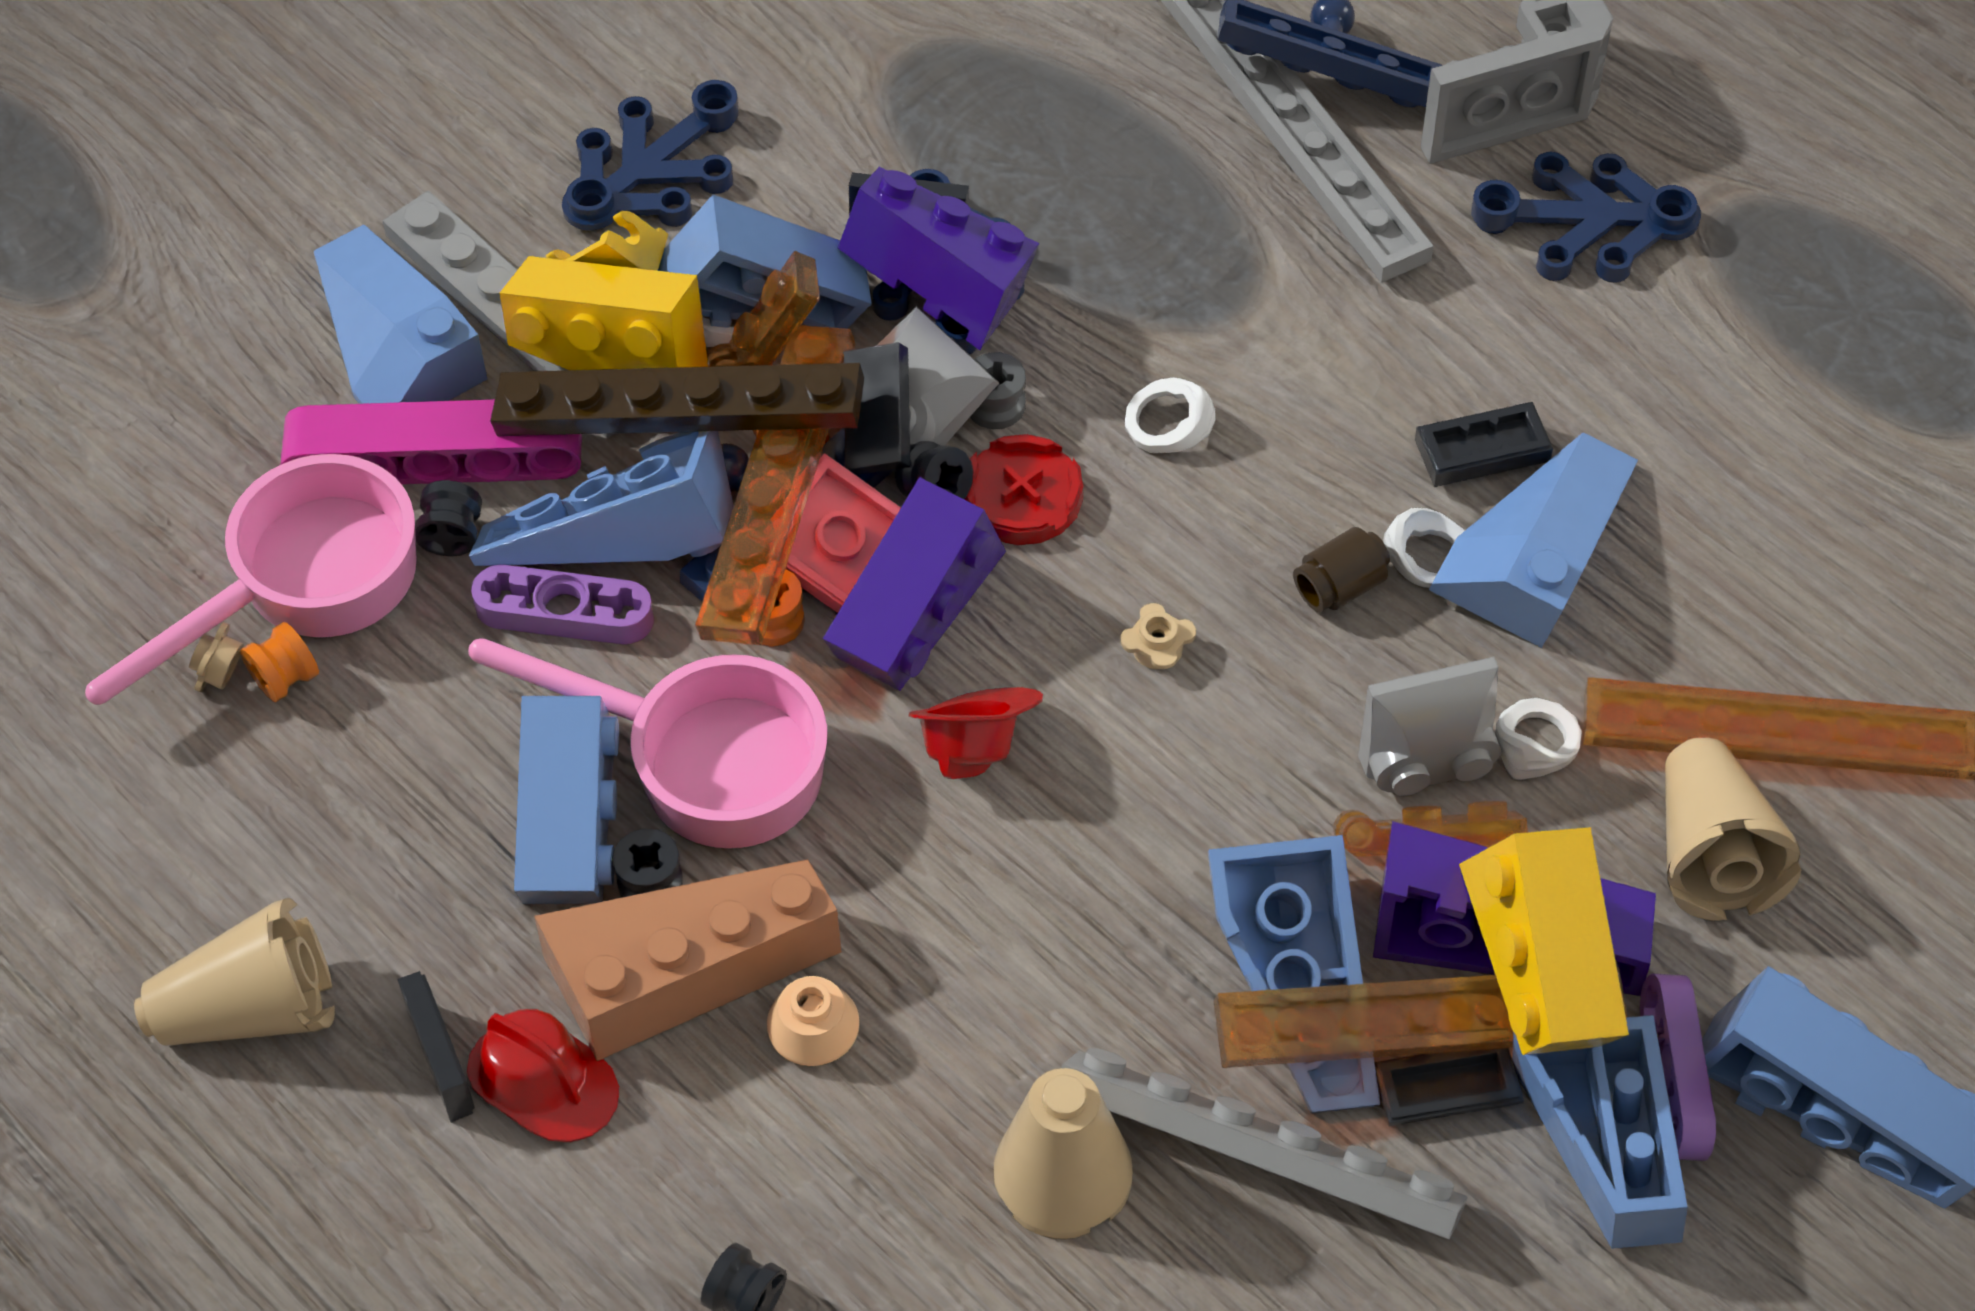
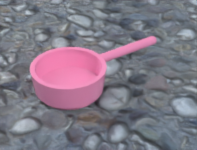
(312, 547)
(719, 744)

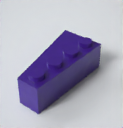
(1431, 920)

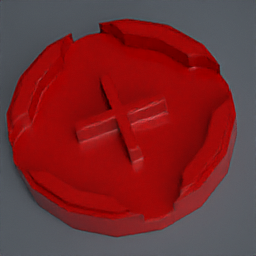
(1026, 488)

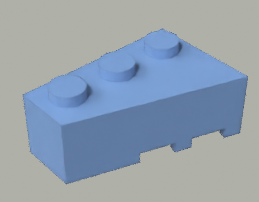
(739, 248)
(565, 800)
(1614, 1132)

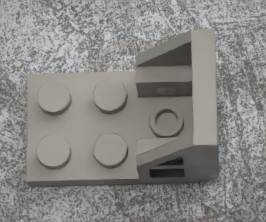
(1521, 86)

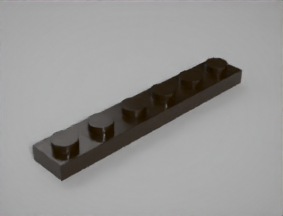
(678, 399)

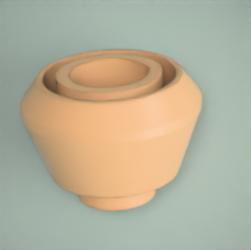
(812, 1022)

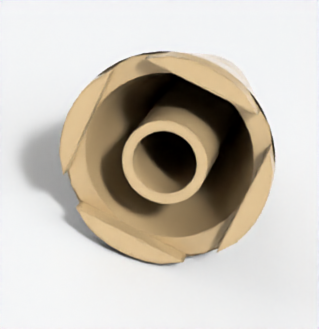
(1723, 835)
(242, 984)
(1063, 1158)

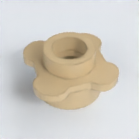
(1153, 651)
(215, 658)

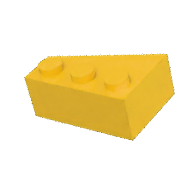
(1549, 939)

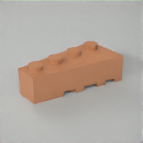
(685, 949)

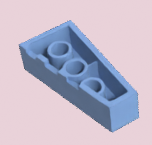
(1844, 1086)

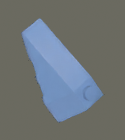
(394, 325)
(648, 512)
(1534, 543)
(1295, 928)

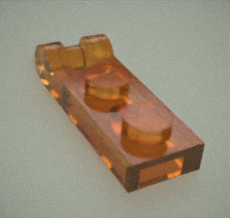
(775, 318)
(1483, 825)

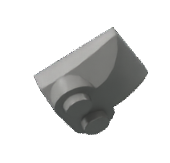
(943, 379)
(1431, 727)

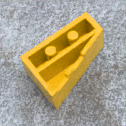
(604, 315)

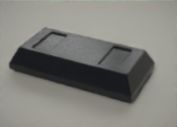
(1446, 1084)

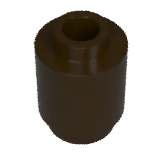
(1342, 569)

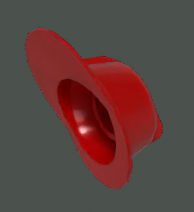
(974, 728)
(543, 1076)

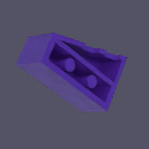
(939, 251)
(914, 585)

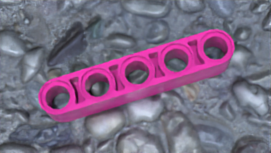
(429, 442)

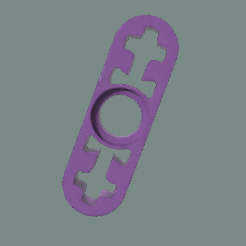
(578, 624)
(1683, 1062)

